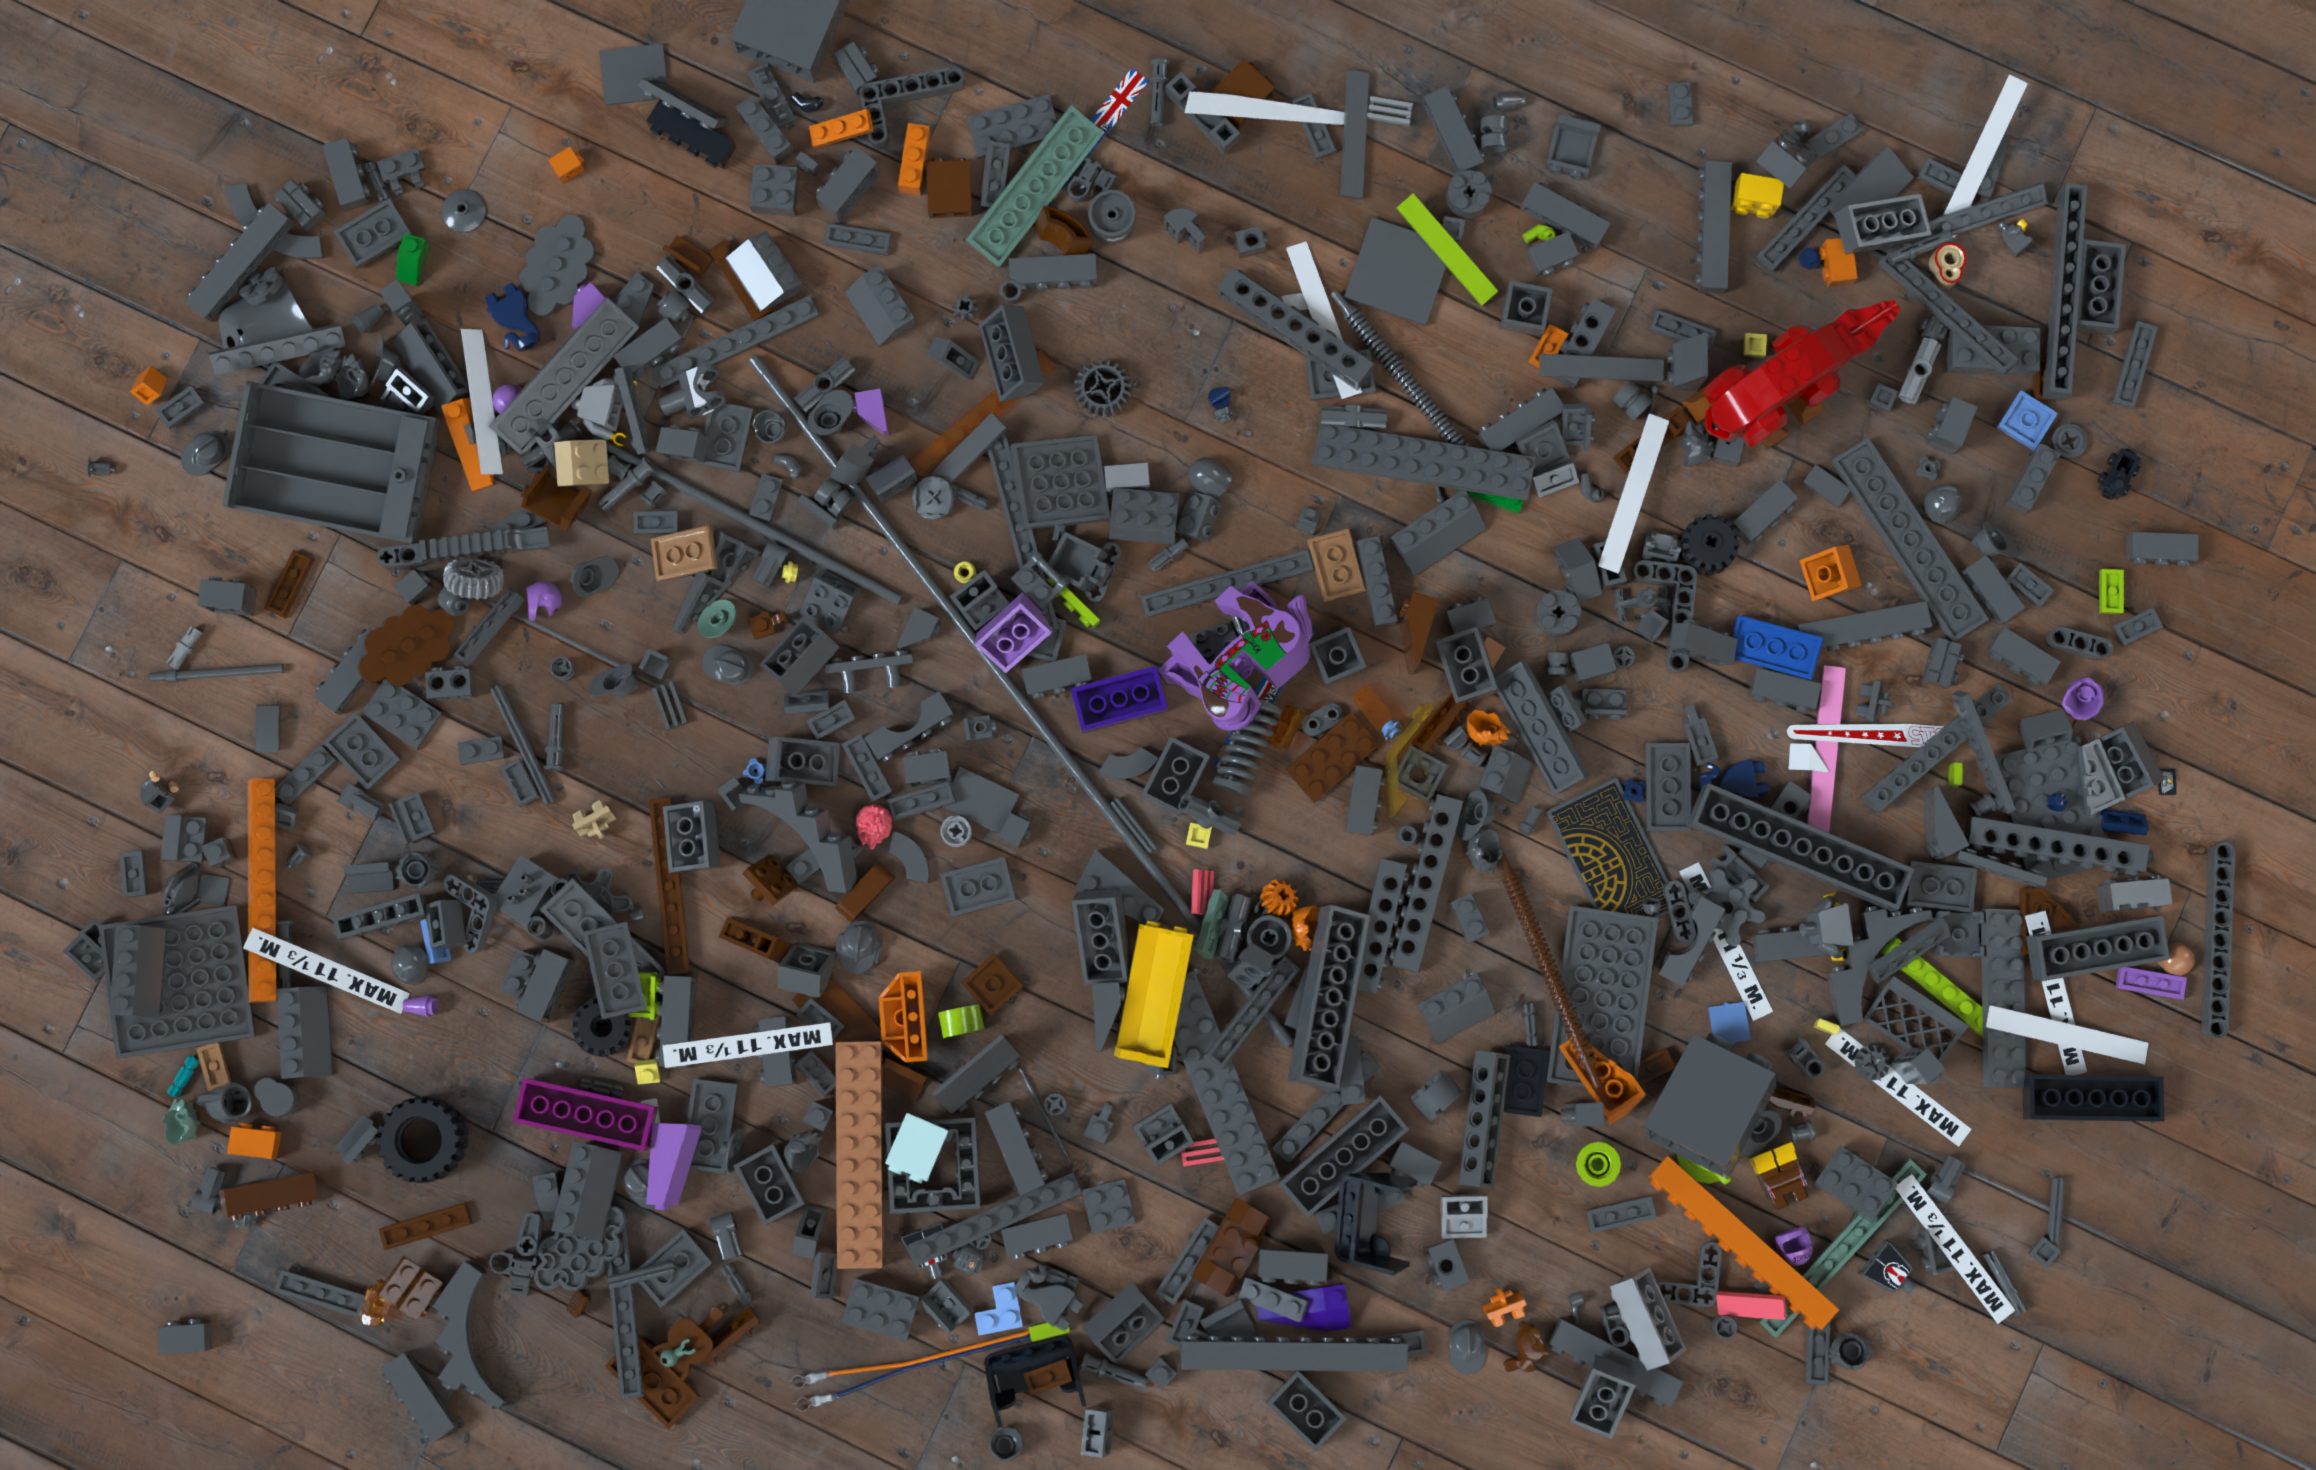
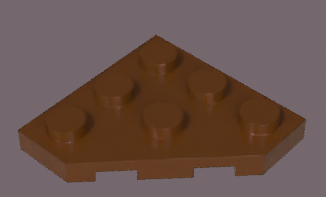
(2038, 900)

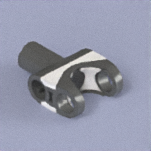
(693, 393)

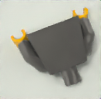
(1829, 927)

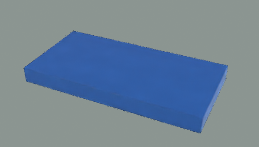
(1776, 647)

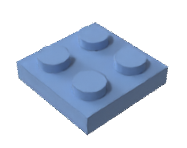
(2027, 420)

